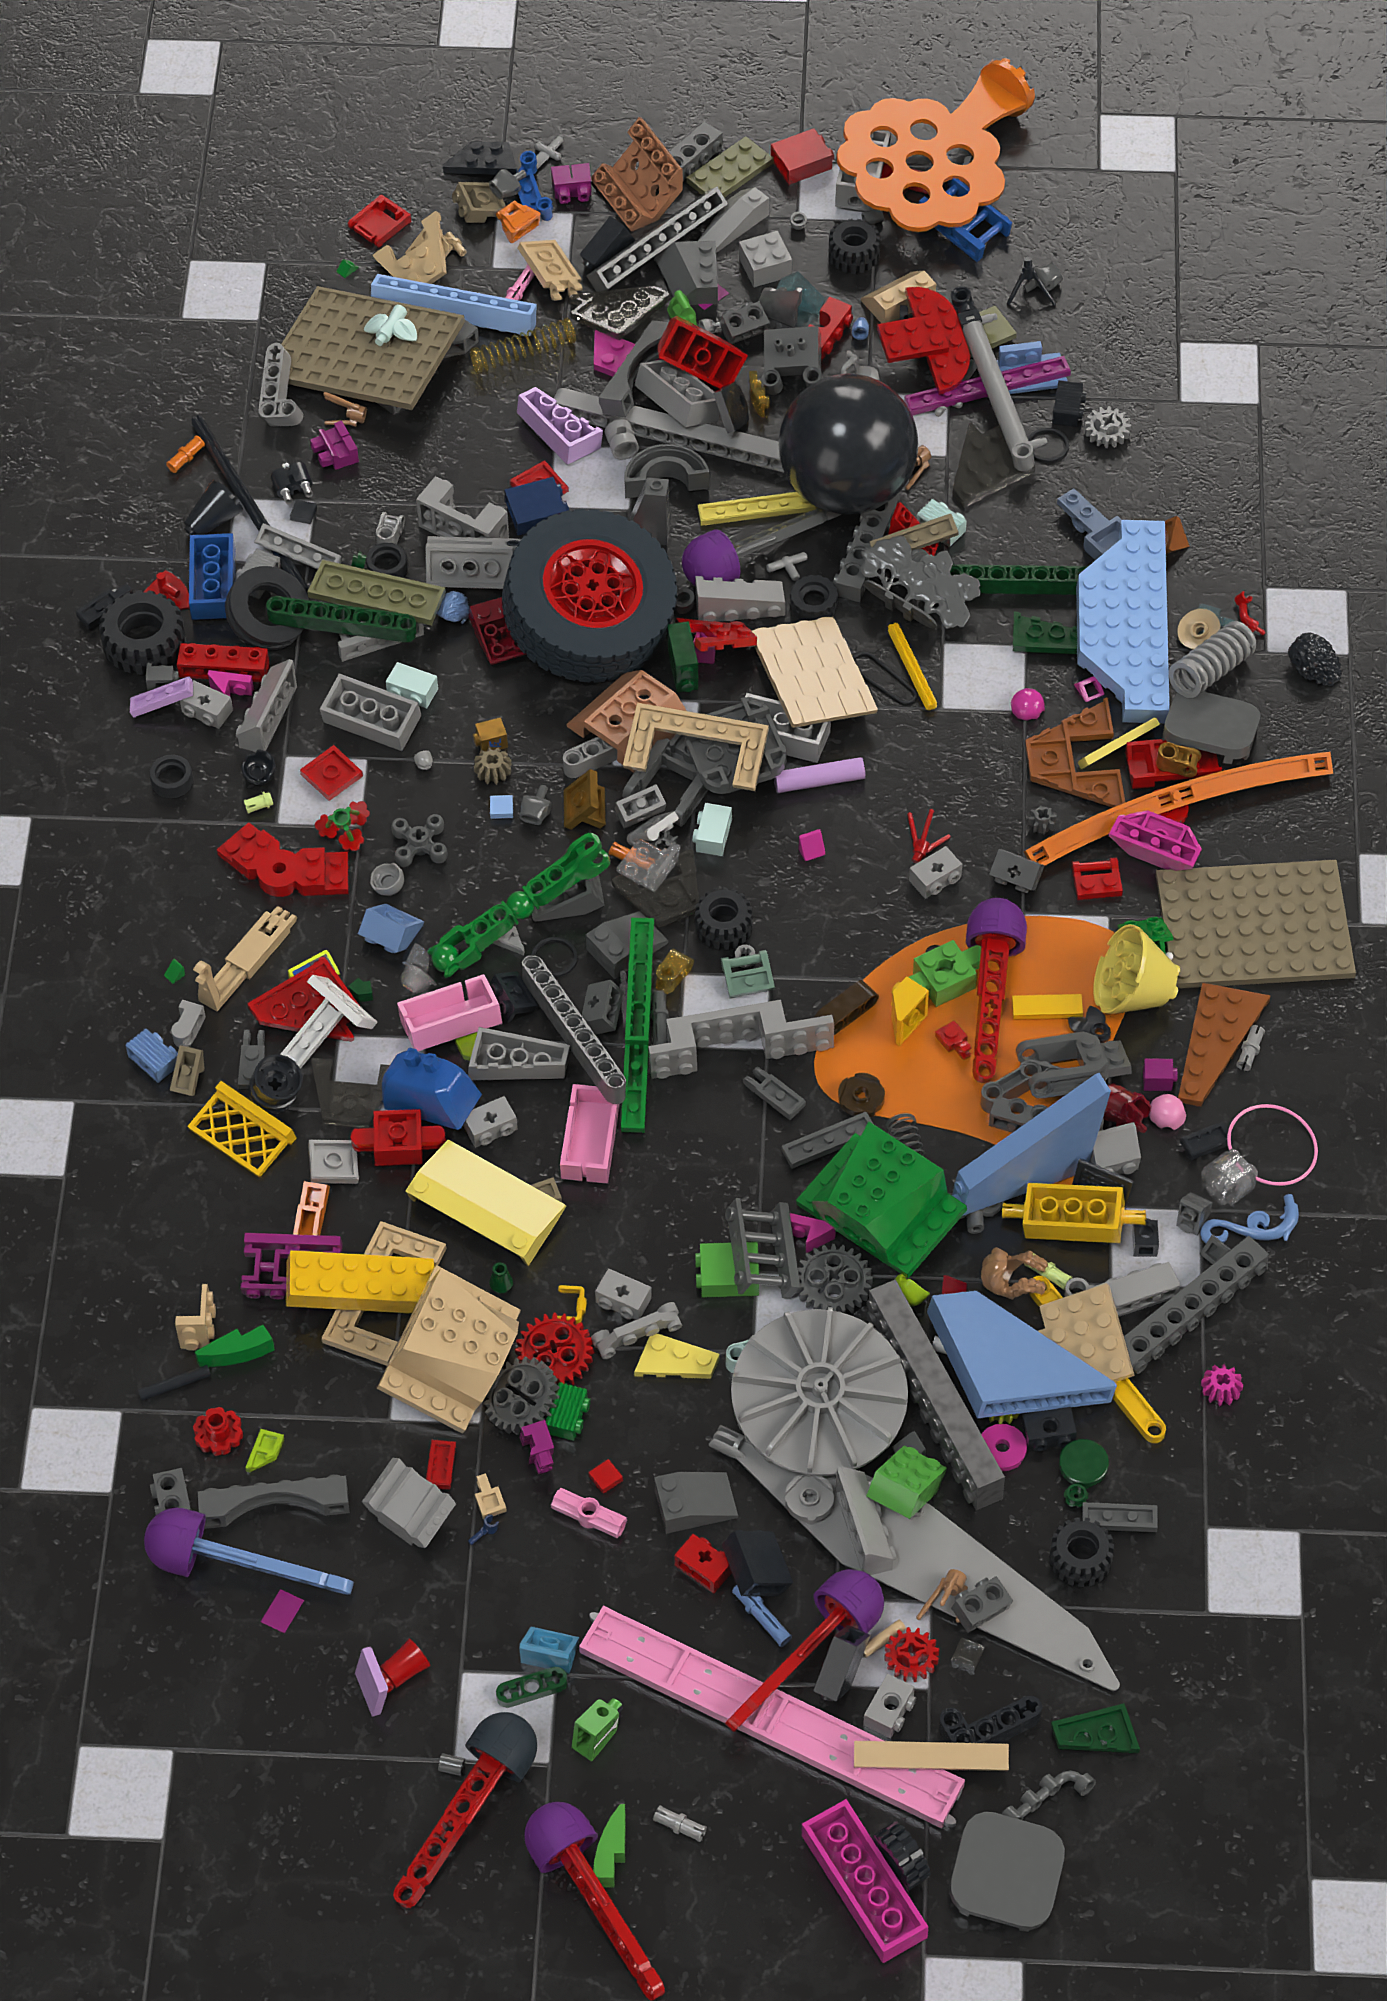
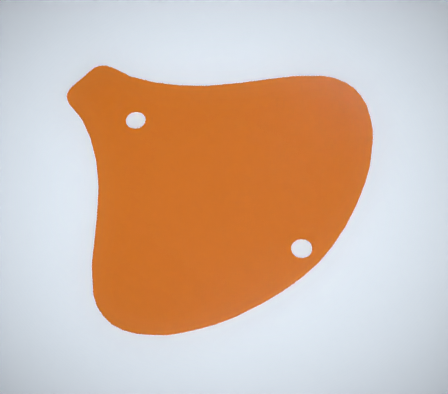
(937, 1083)

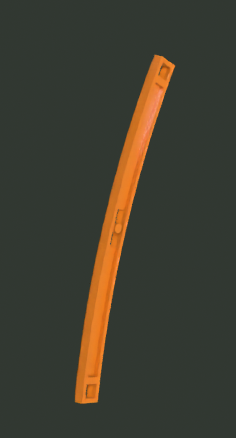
(1201, 789)

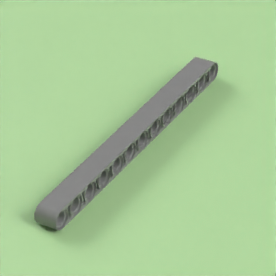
(667, 429)

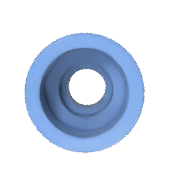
(860, 329)

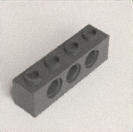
(697, 148)

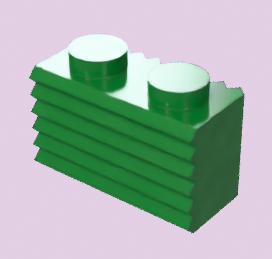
(567, 1415)

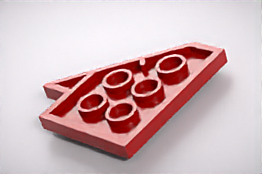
(295, 1001)

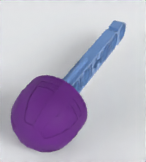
(176, 1539)

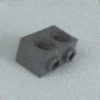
(747, 327)
(170, 1498)
(985, 1608)

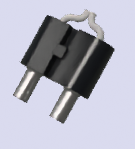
(290, 480)

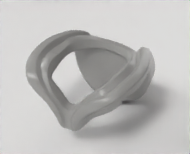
(861, 370)

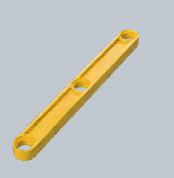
(1126, 1394)

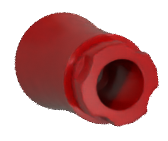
(403, 1665)

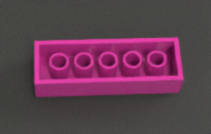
(864, 1881)

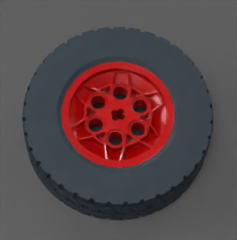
(554, 625)

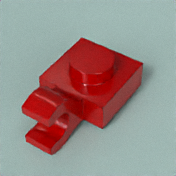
(953, 1037)

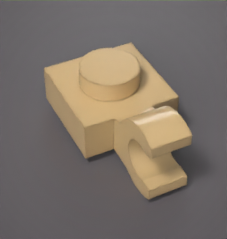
(489, 1500)

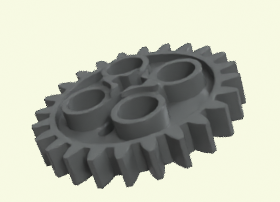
(818, 1268)
(534, 1376)

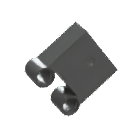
(791, 353)

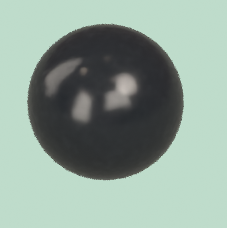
(848, 444)

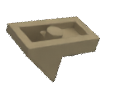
(187, 1069)

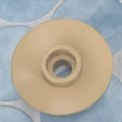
(1193, 623)

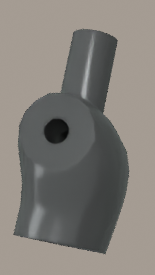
(506, 184)
(1049, 276)
(535, 808)

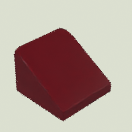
(953, 1285)

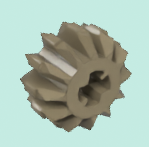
(492, 765)

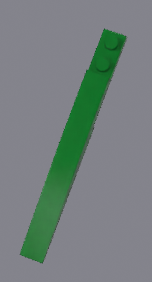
(638, 1024)

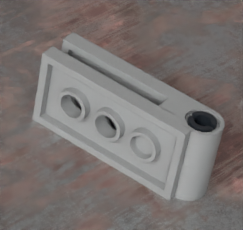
(488, 557)

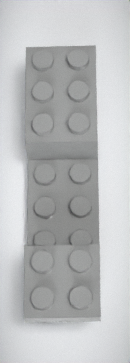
(735, 1024)

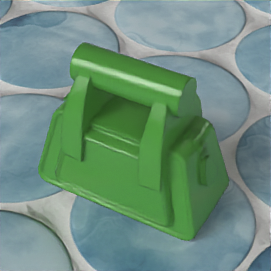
(680, 307)

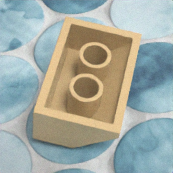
(886, 301)

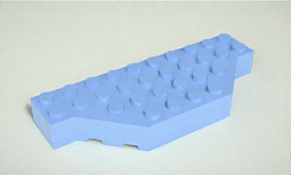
(1125, 621)

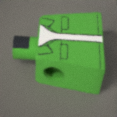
(596, 1728)

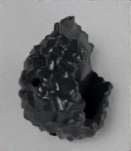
(1315, 659)

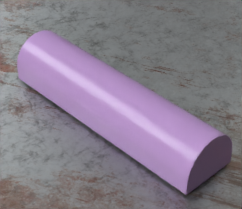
(820, 775)

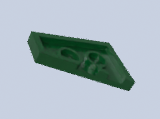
(1097, 1731)

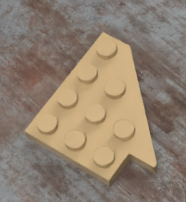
(1090, 1330)

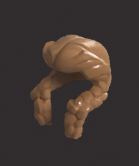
(999, 1267)

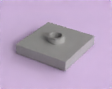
(332, 1162)

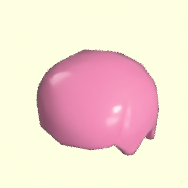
(1167, 1111)

